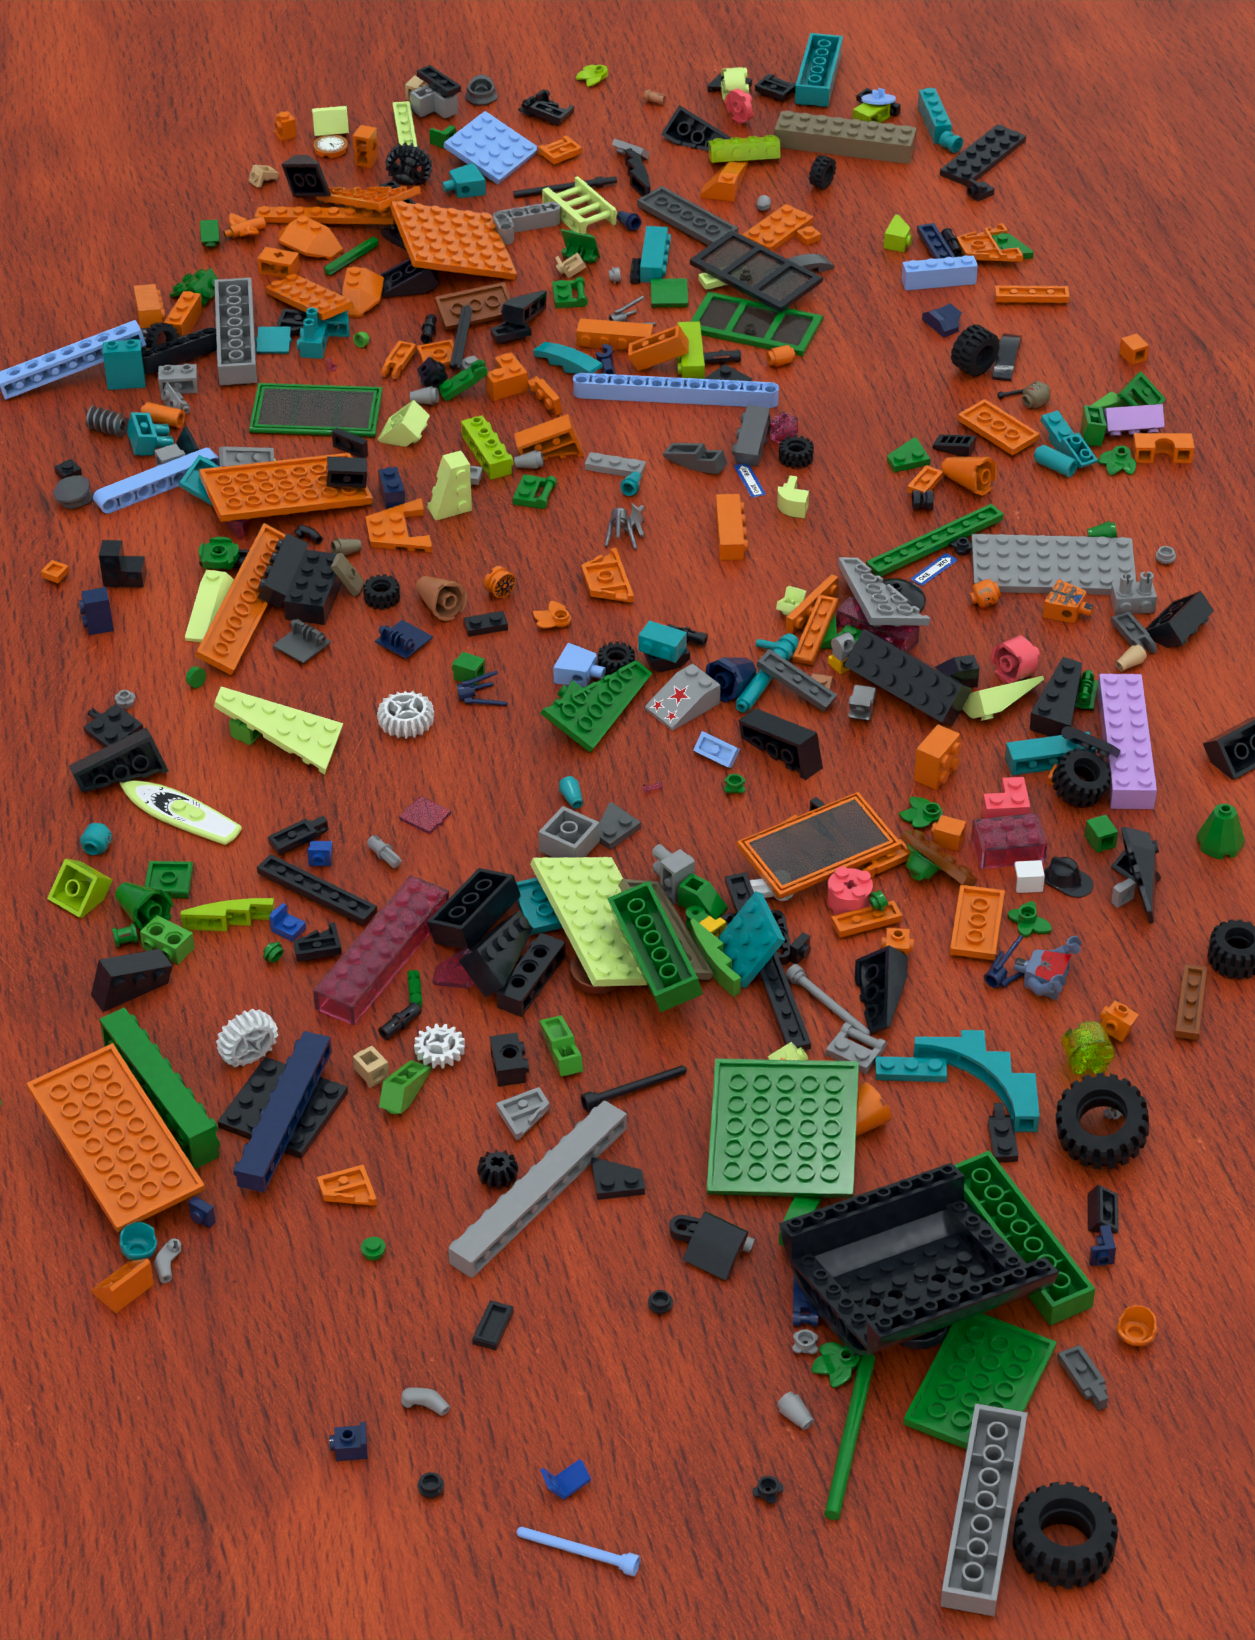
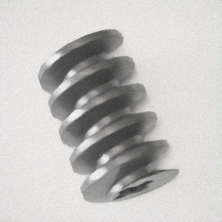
(106, 421)

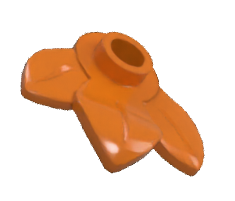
(554, 616)

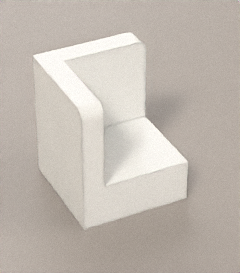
(1029, 876)

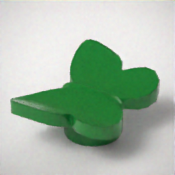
(1028, 920)

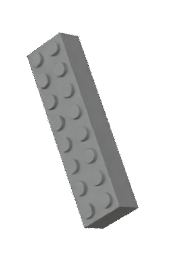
(235, 331)
(984, 1510)

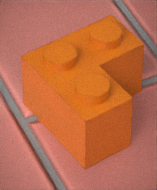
(507, 377)

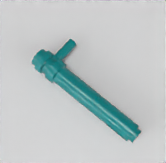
(785, 648)

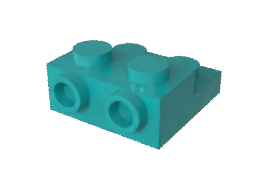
(191, 481)

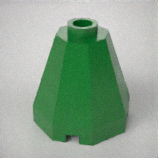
(1221, 833)

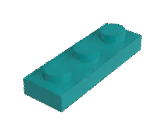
(911, 1069)

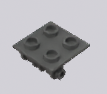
(302, 641)

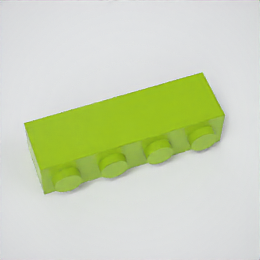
(692, 363)

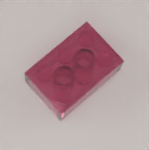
(1008, 840)

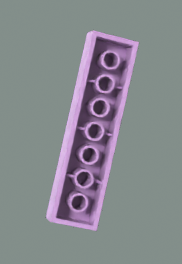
(1126, 727)

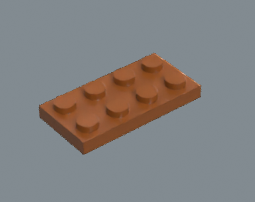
(484, 301)

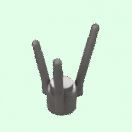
(621, 316)
(619, 520)

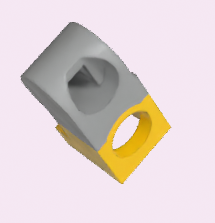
(841, 650)

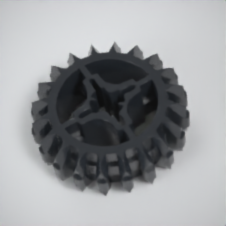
(410, 159)

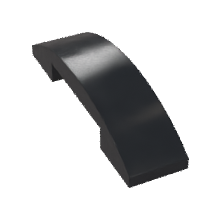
(1006, 358)

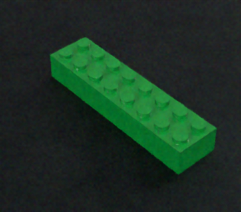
(163, 1087)
(1011, 1215)

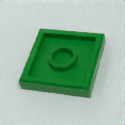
(170, 877)

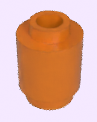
(780, 356)

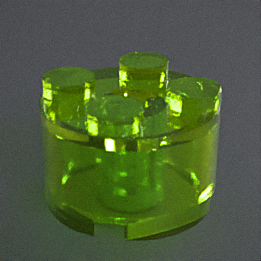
(1088, 1048)

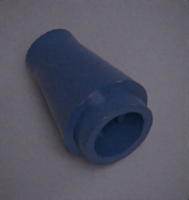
(629, 220)

